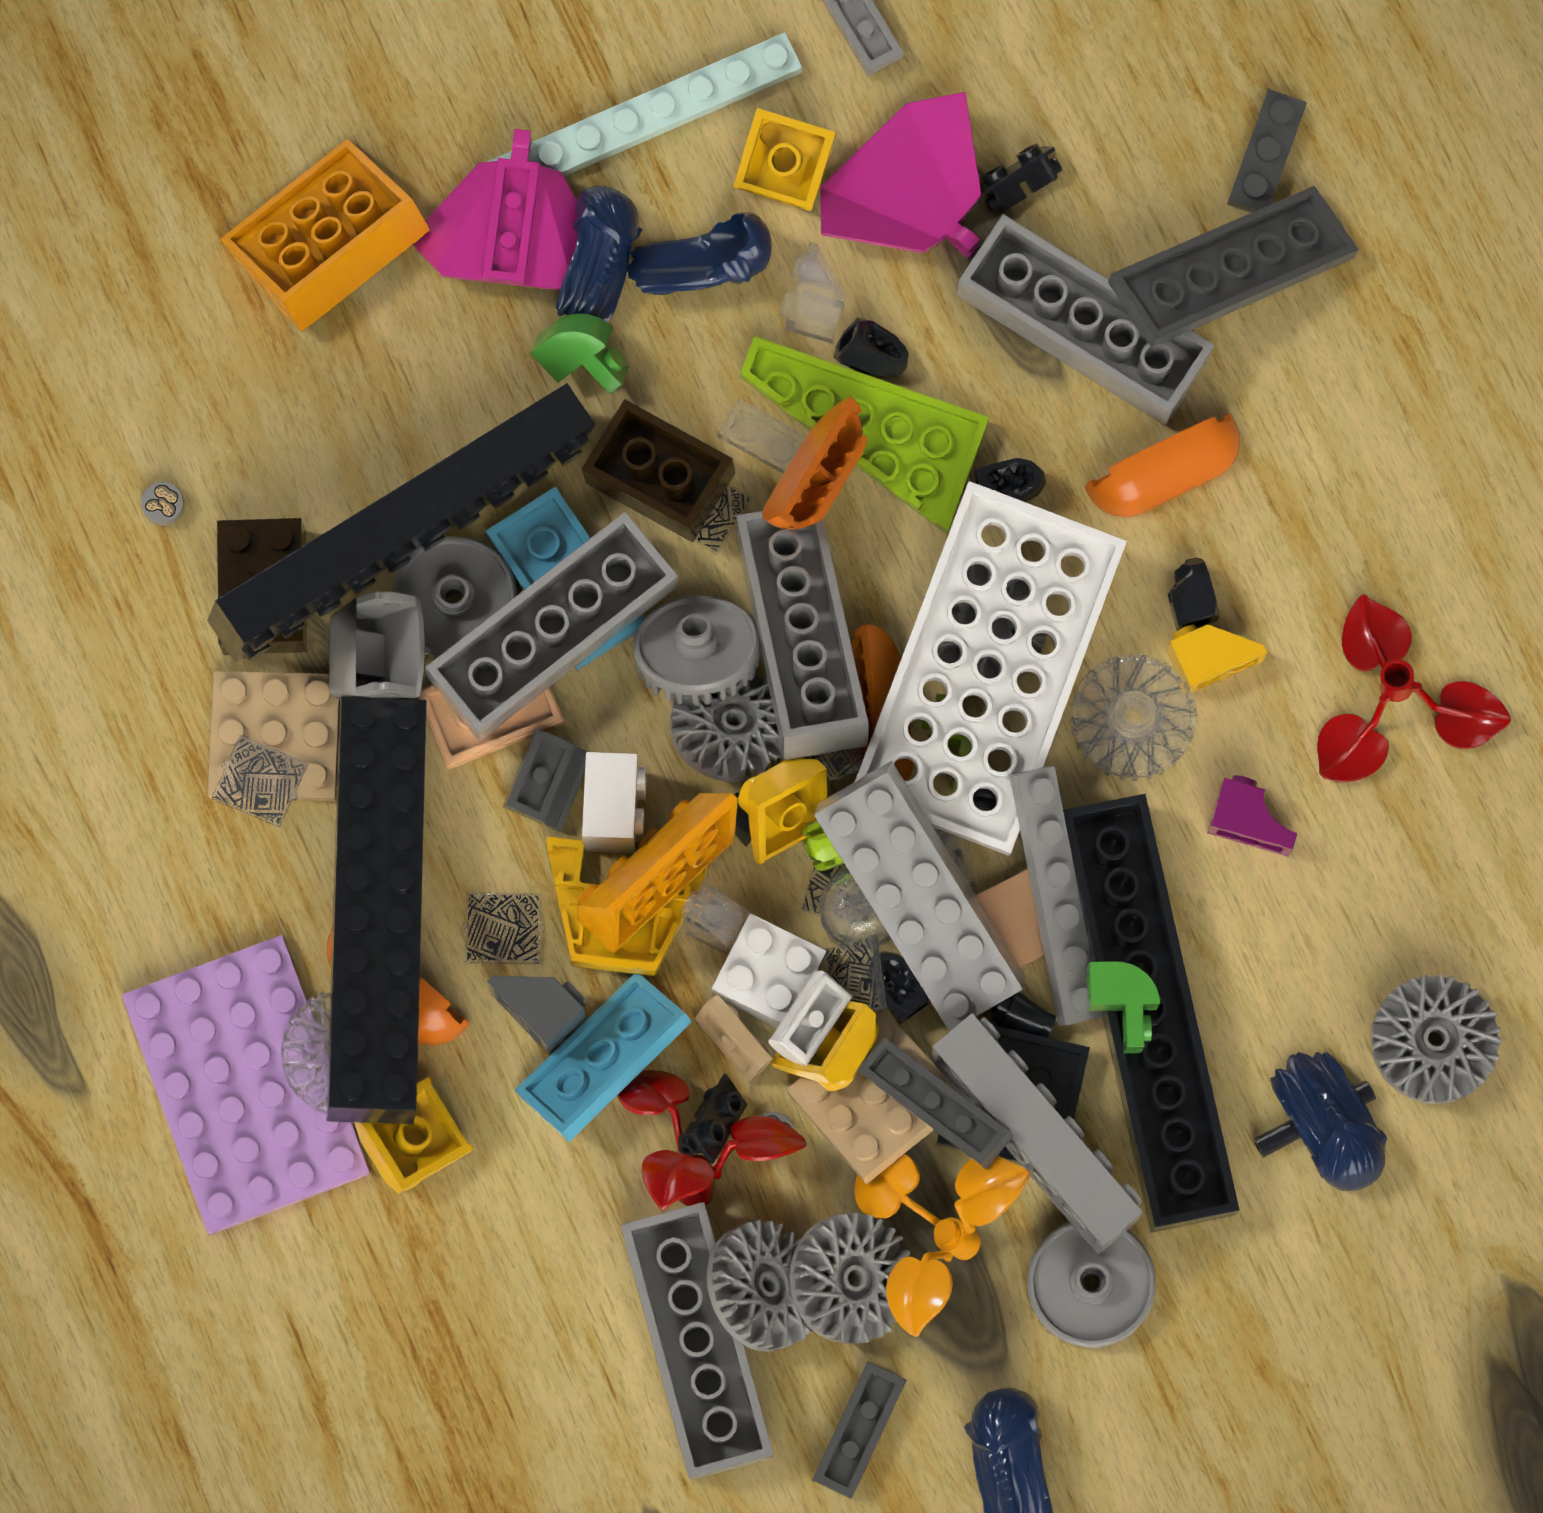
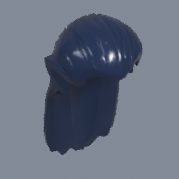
(727, 253)
(599, 266)
(1331, 1120)
(1008, 1453)

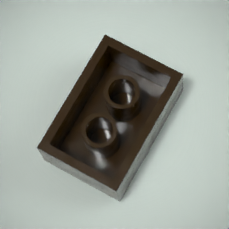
(658, 470)
(250, 548)

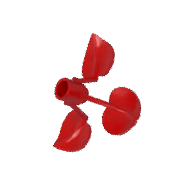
(1382, 637)
(689, 1179)

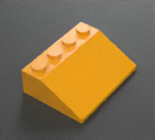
(325, 234)
(658, 869)

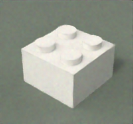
(611, 802)
(766, 970)

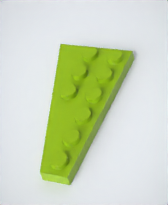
(914, 442)

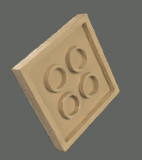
(283, 713)
(861, 1118)

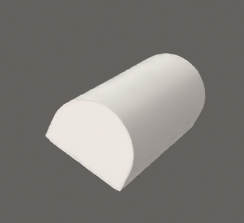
(810, 1018)

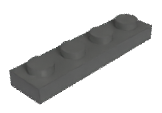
(935, 1103)

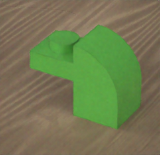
(578, 342)
(1124, 989)

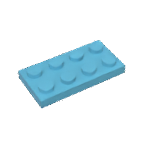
(538, 540)
(603, 1056)

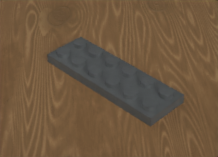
(1232, 266)

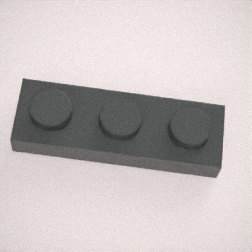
(1267, 152)
(859, 1430)

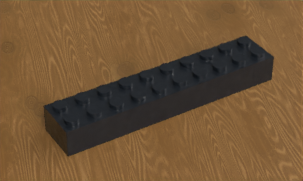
(400, 523)
(377, 911)
(1168, 1084)

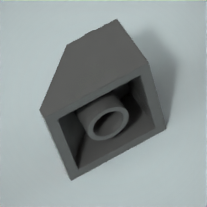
(541, 1007)

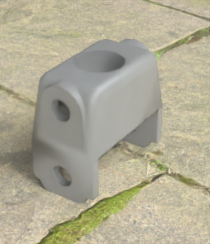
(377, 647)

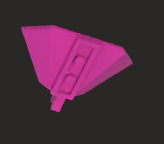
(909, 181)
(505, 224)

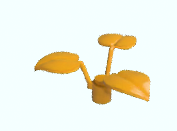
(922, 1288)

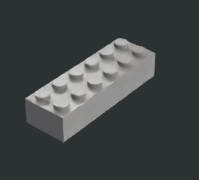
(1079, 320)
(552, 626)
(802, 637)
(920, 895)
(1041, 1139)
(697, 1357)

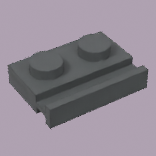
(547, 780)

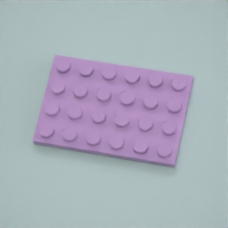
(222, 1086)

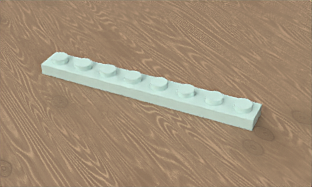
(666, 107)

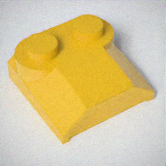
(784, 159)
(782, 803)
(841, 1050)
(416, 1150)

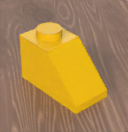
(1211, 655)

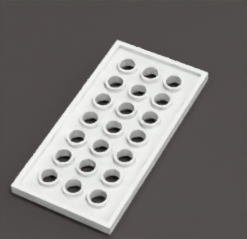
(1056, 671)

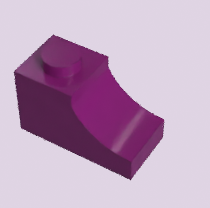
(1243, 818)

